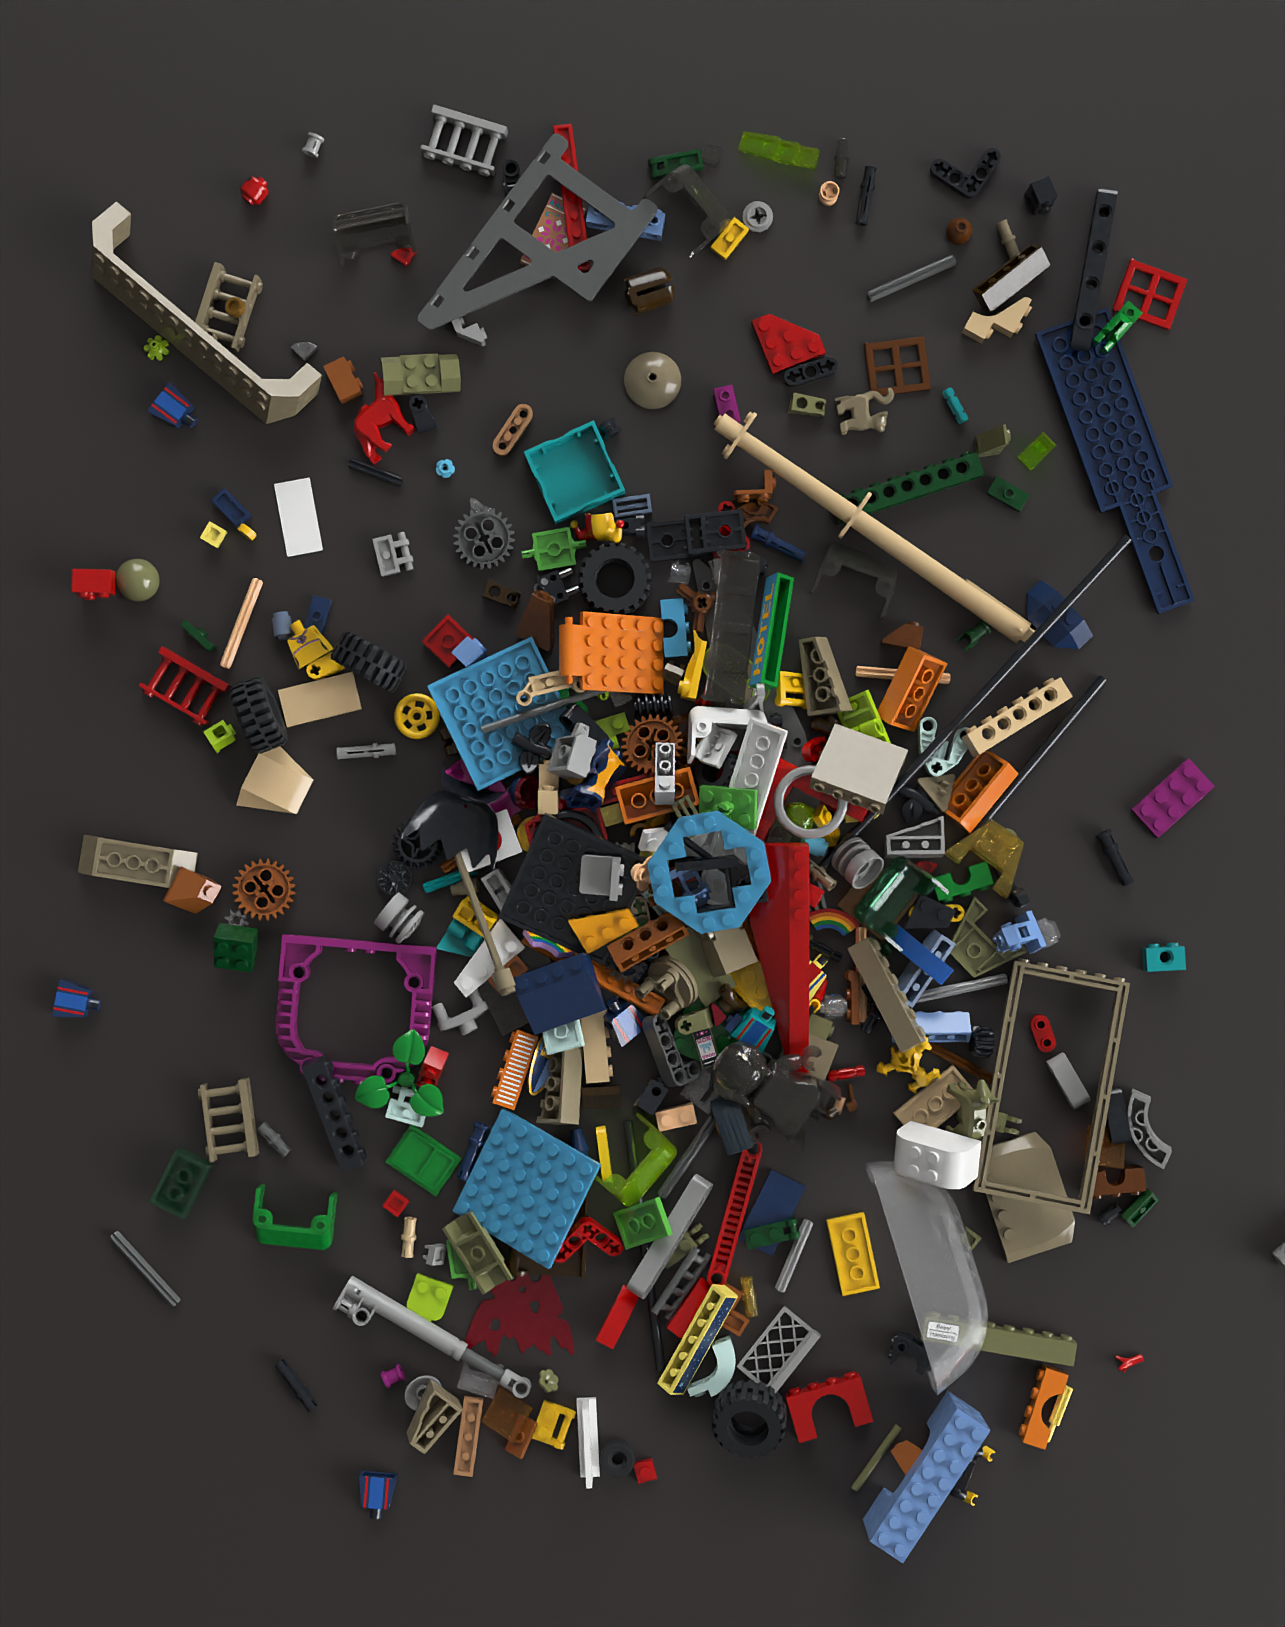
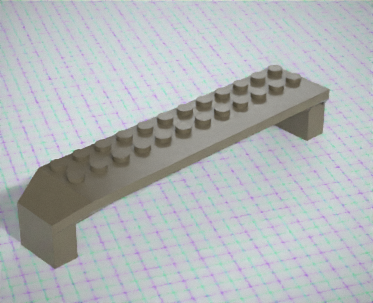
(266, 398)

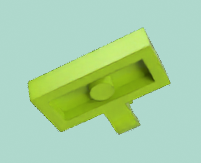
(614, 726)

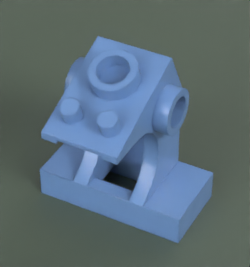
(701, 894)
(1010, 937)

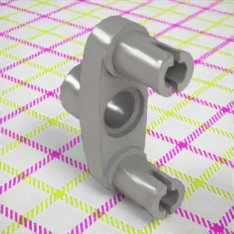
(465, 1020)

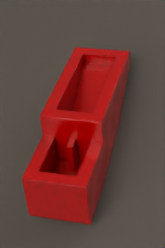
(684, 1315)
(617, 1317)

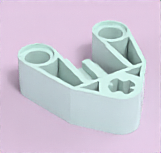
(955, 753)

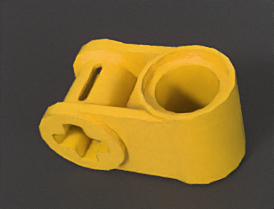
(327, 666)

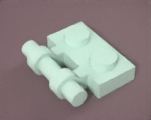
(402, 1110)

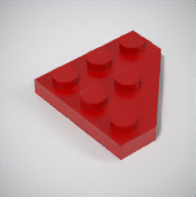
(786, 343)

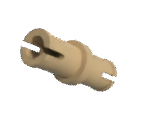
(408, 1237)

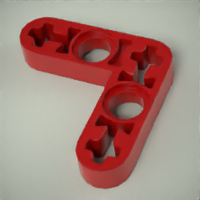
(585, 1234)

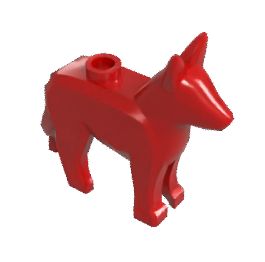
(377, 415)

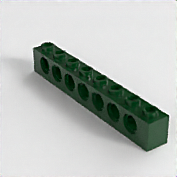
(969, 461)

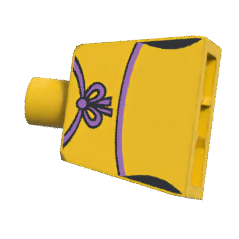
(307, 644)

